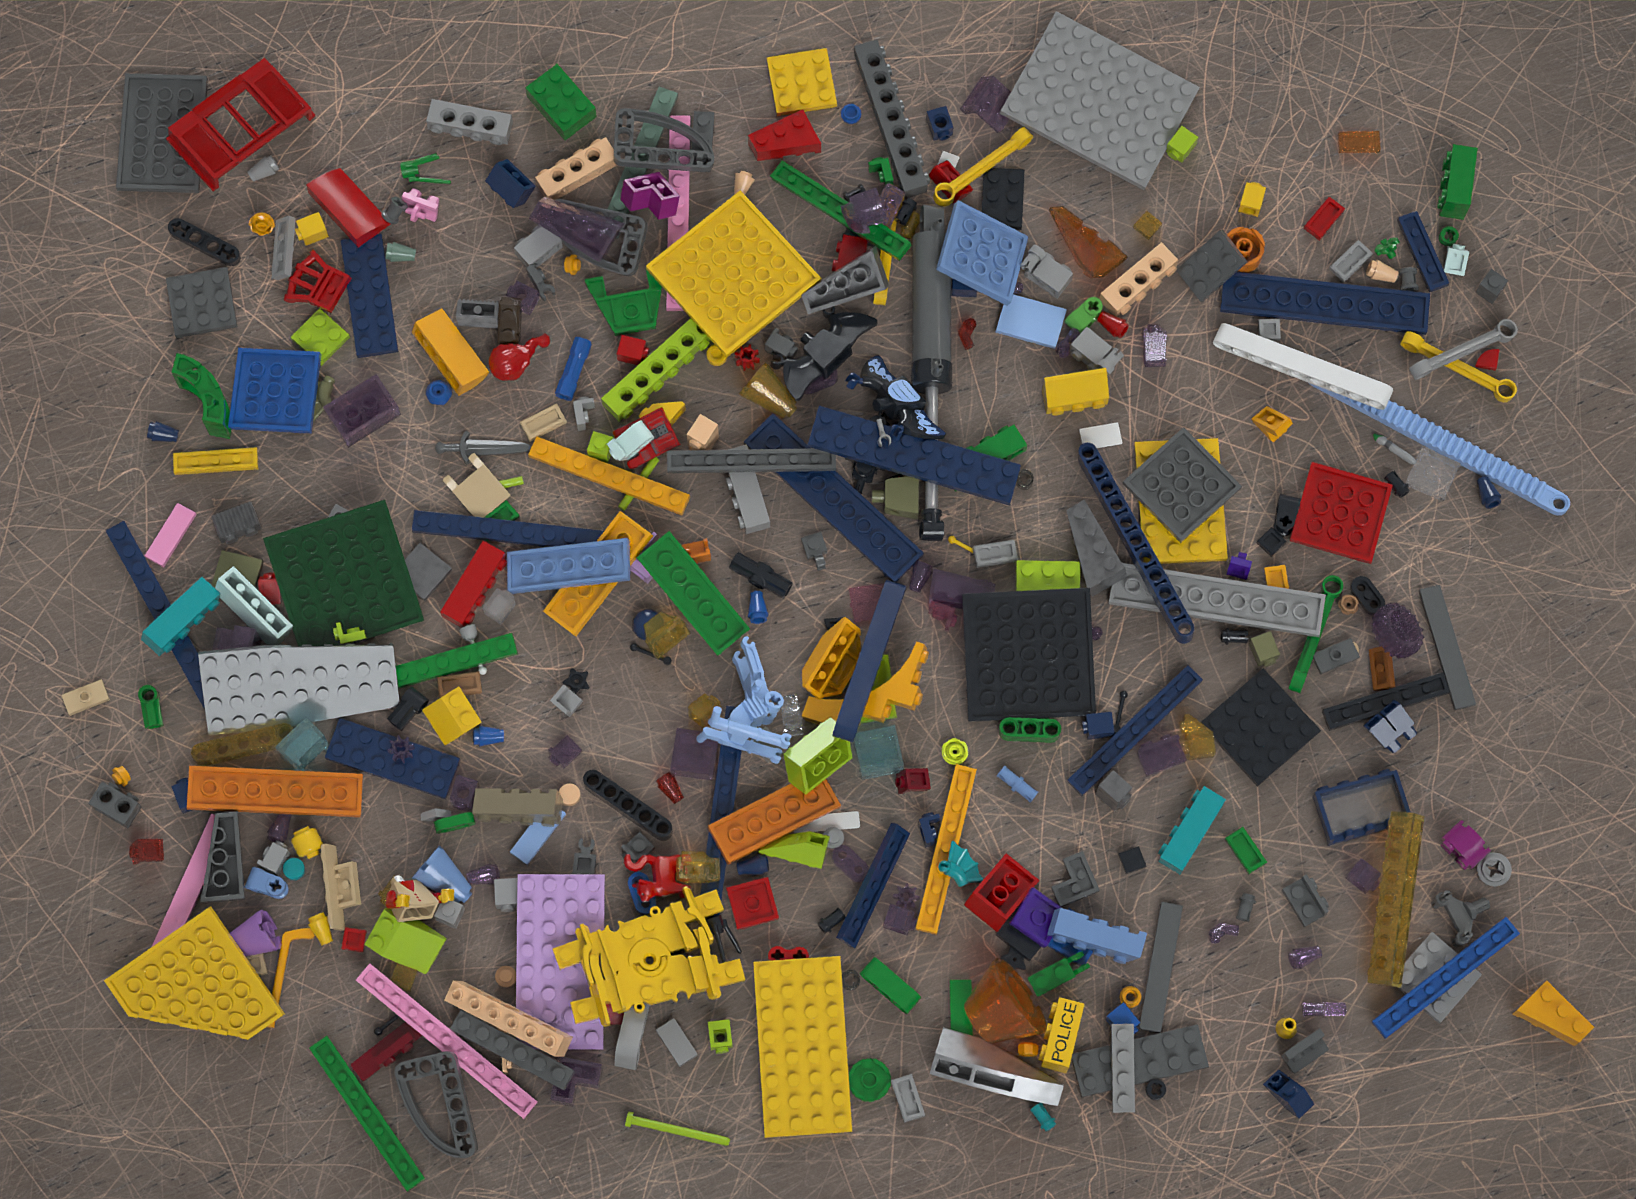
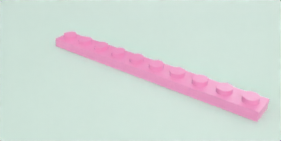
(679, 180)
(446, 1040)

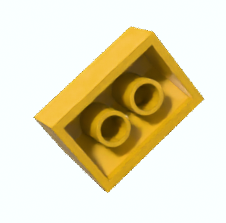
(1075, 391)

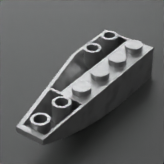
(990, 1068)

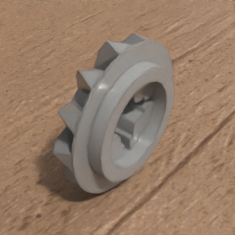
(1503, 867)

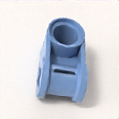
(263, 883)

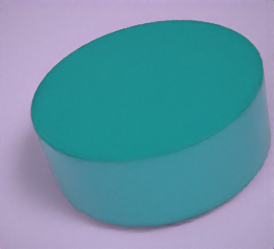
(294, 869)

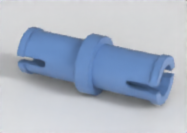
(1017, 784)

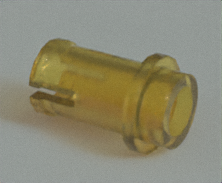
(909, 229)

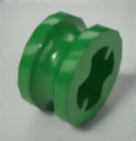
(1453, 231)

